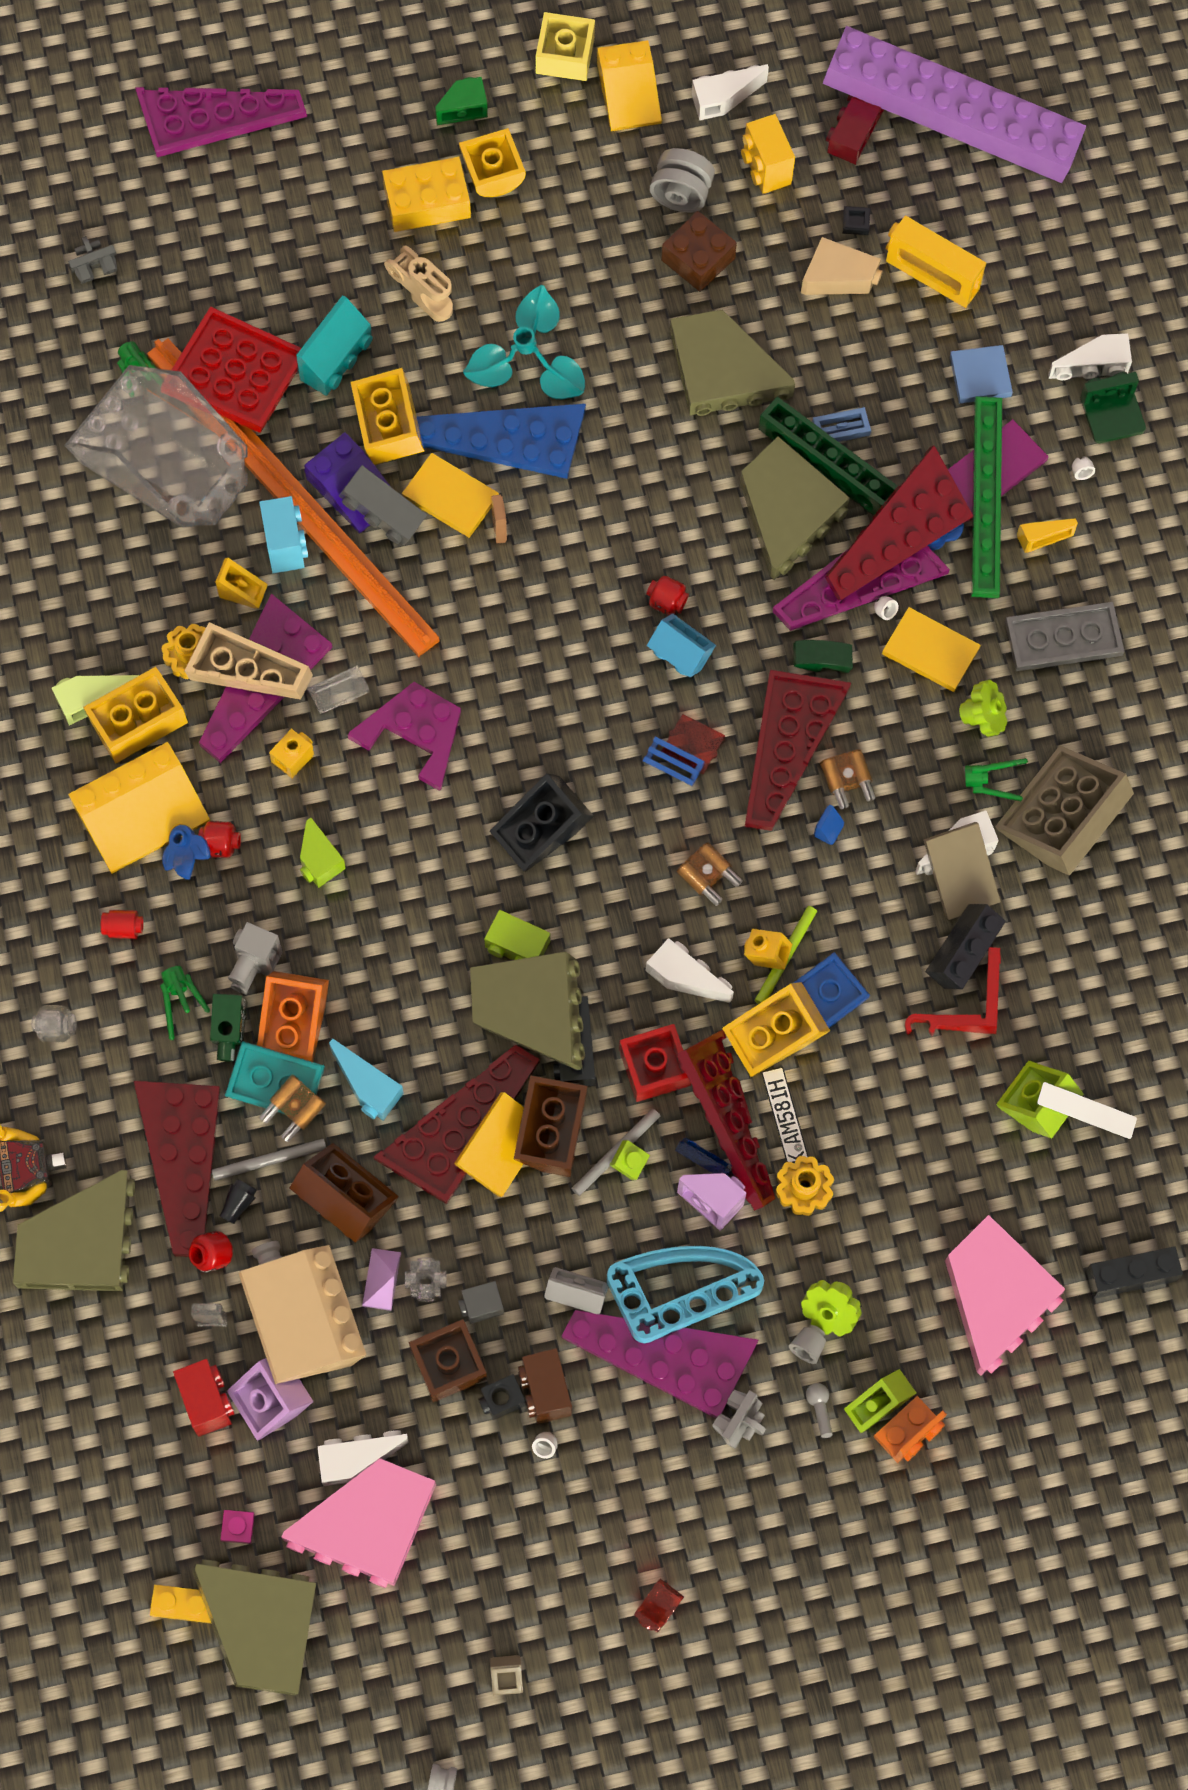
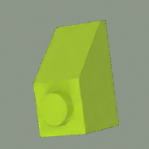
(318, 856)
(880, 1400)

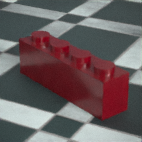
(853, 129)

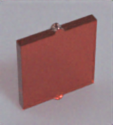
(694, 739)

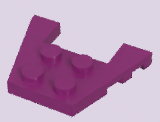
(420, 719)

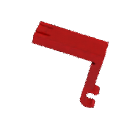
(968, 1023)

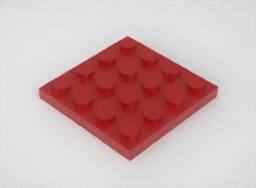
(238, 368)

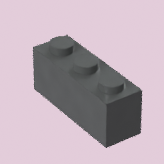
(382, 506)

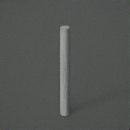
(268, 1159)
(604, 1163)

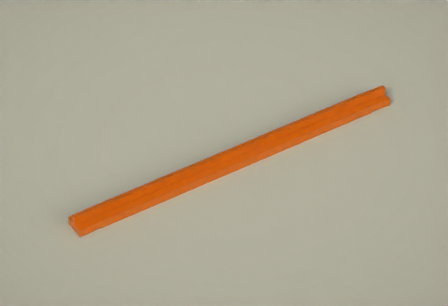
(323, 529)

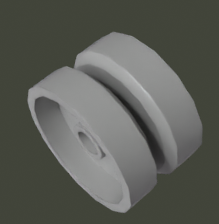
(682, 180)

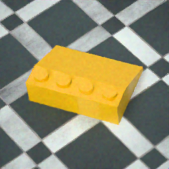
(138, 807)

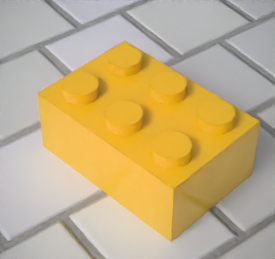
(426, 194)
(387, 416)

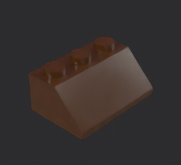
(550, 1125)
(343, 1192)

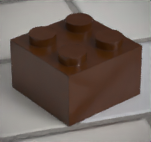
(698, 251)
(448, 1360)
(546, 1386)

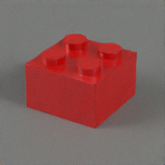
(653, 1062)
(202, 1397)

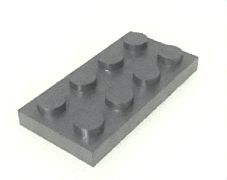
(1064, 636)

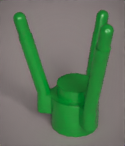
(132, 355)
(978, 775)
(176, 983)

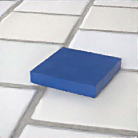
(833, 989)

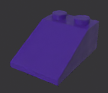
(332, 471)

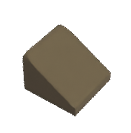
(506, 1675)

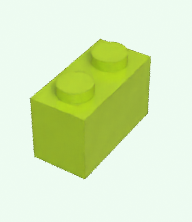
(515, 938)

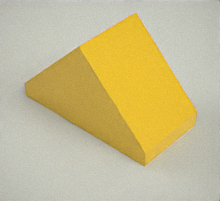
(239, 585)

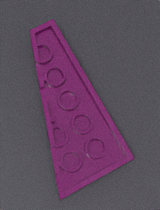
(212, 114)
(817, 601)
(242, 709)
(686, 1363)

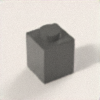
(481, 1302)

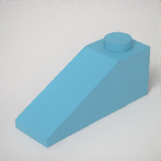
(371, 1087)

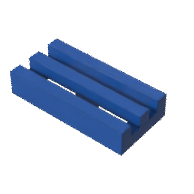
(653, 751)

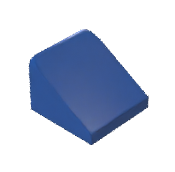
(829, 825)

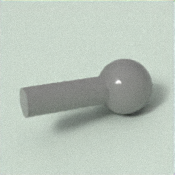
(817, 1396)

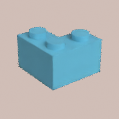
(284, 541)

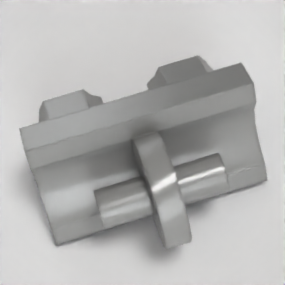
(744, 1422)

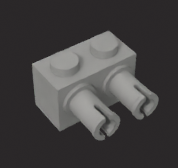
(256, 953)

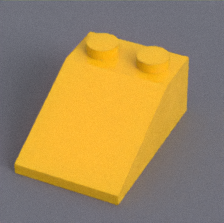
(629, 85)
(776, 1028)

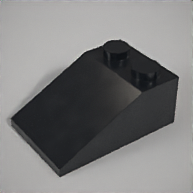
(541, 821)

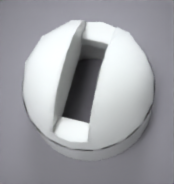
(1083, 468)
(890, 604)
(545, 1445)

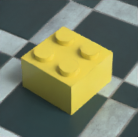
(565, 46)

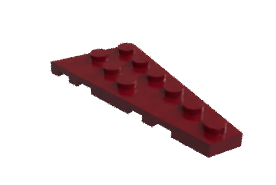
(908, 521)
(792, 726)
(728, 1113)
(181, 1143)
(432, 1146)

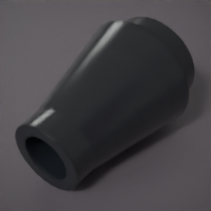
(237, 1200)

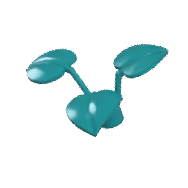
(536, 312)

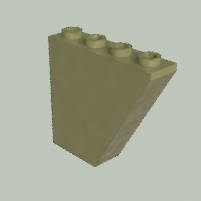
(724, 365)
(789, 504)
(532, 1004)
(78, 1240)
(258, 1623)

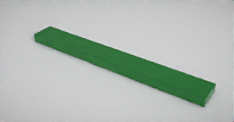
(986, 497)

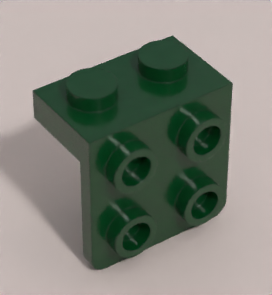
(1112, 407)

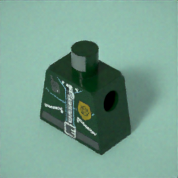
(226, 1012)

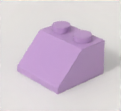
(713, 1196)
(267, 1404)

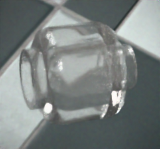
(54, 1023)

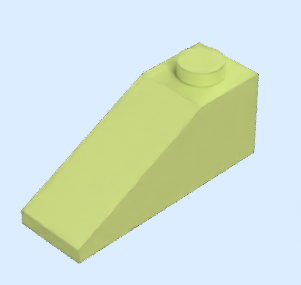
(80, 691)

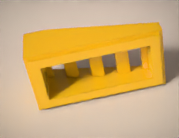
(1040, 534)

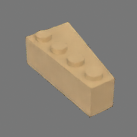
(243, 664)

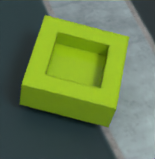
(629, 1160)

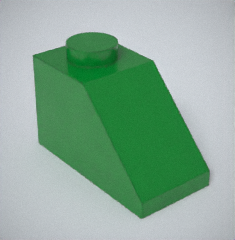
(463, 102)

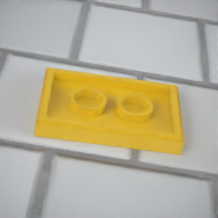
(450, 495)
(931, 649)
(492, 1146)

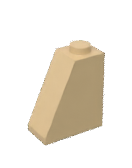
(840, 270)

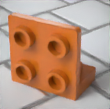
(907, 1429)

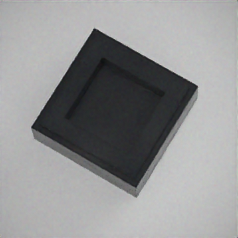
(856, 220)

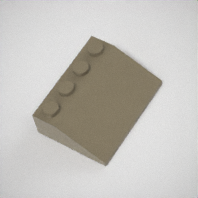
(1066, 809)

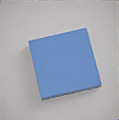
(980, 373)

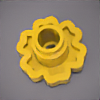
(181, 647)
(800, 1198)

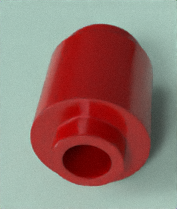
(122, 924)

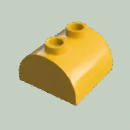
(493, 163)

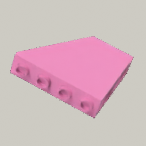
(998, 1292)
(366, 1522)

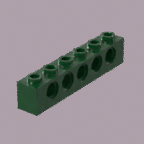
(827, 455)

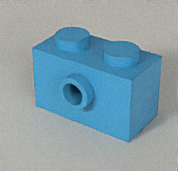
(681, 645)

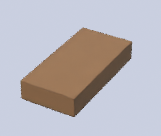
(499, 519)

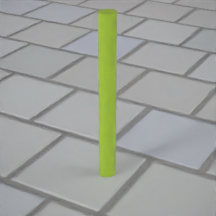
(795, 939)

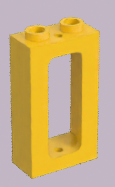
(935, 261)

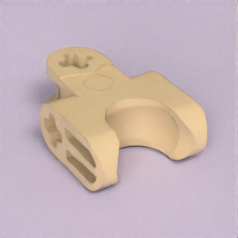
(424, 281)

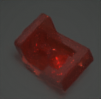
(658, 1606)

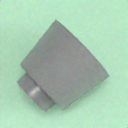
(808, 1344)

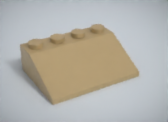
(302, 1315)

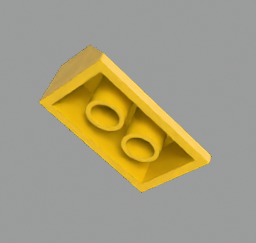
(136, 714)

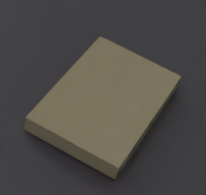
(961, 869)

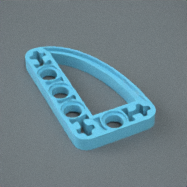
(645, 1314)

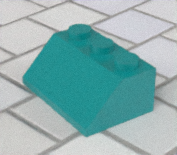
(334, 347)

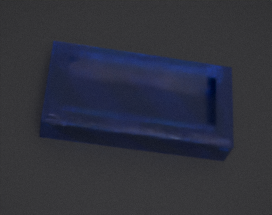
(703, 1157)

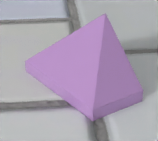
(381, 1279)

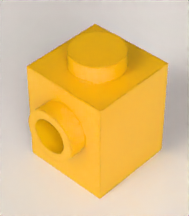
(292, 752)
(768, 949)

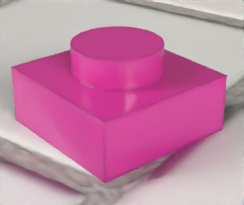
(237, 1527)

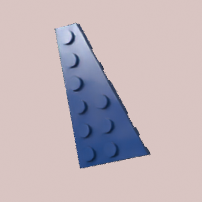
(519, 438)

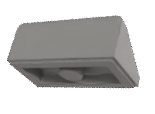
(576, 1290)

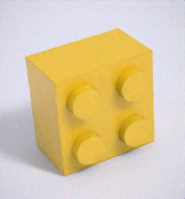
(768, 154)

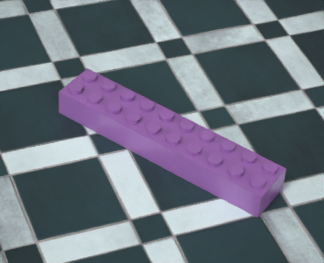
(954, 104)

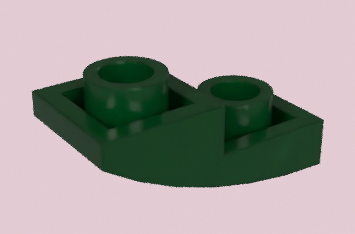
(816, 654)

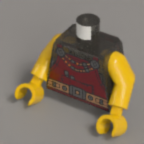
(25, 1167)

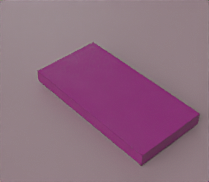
(1019, 459)

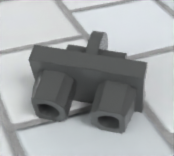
(82, 264)

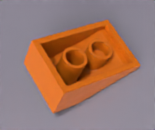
(292, 1014)

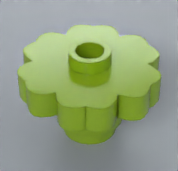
(985, 709)
(831, 1307)

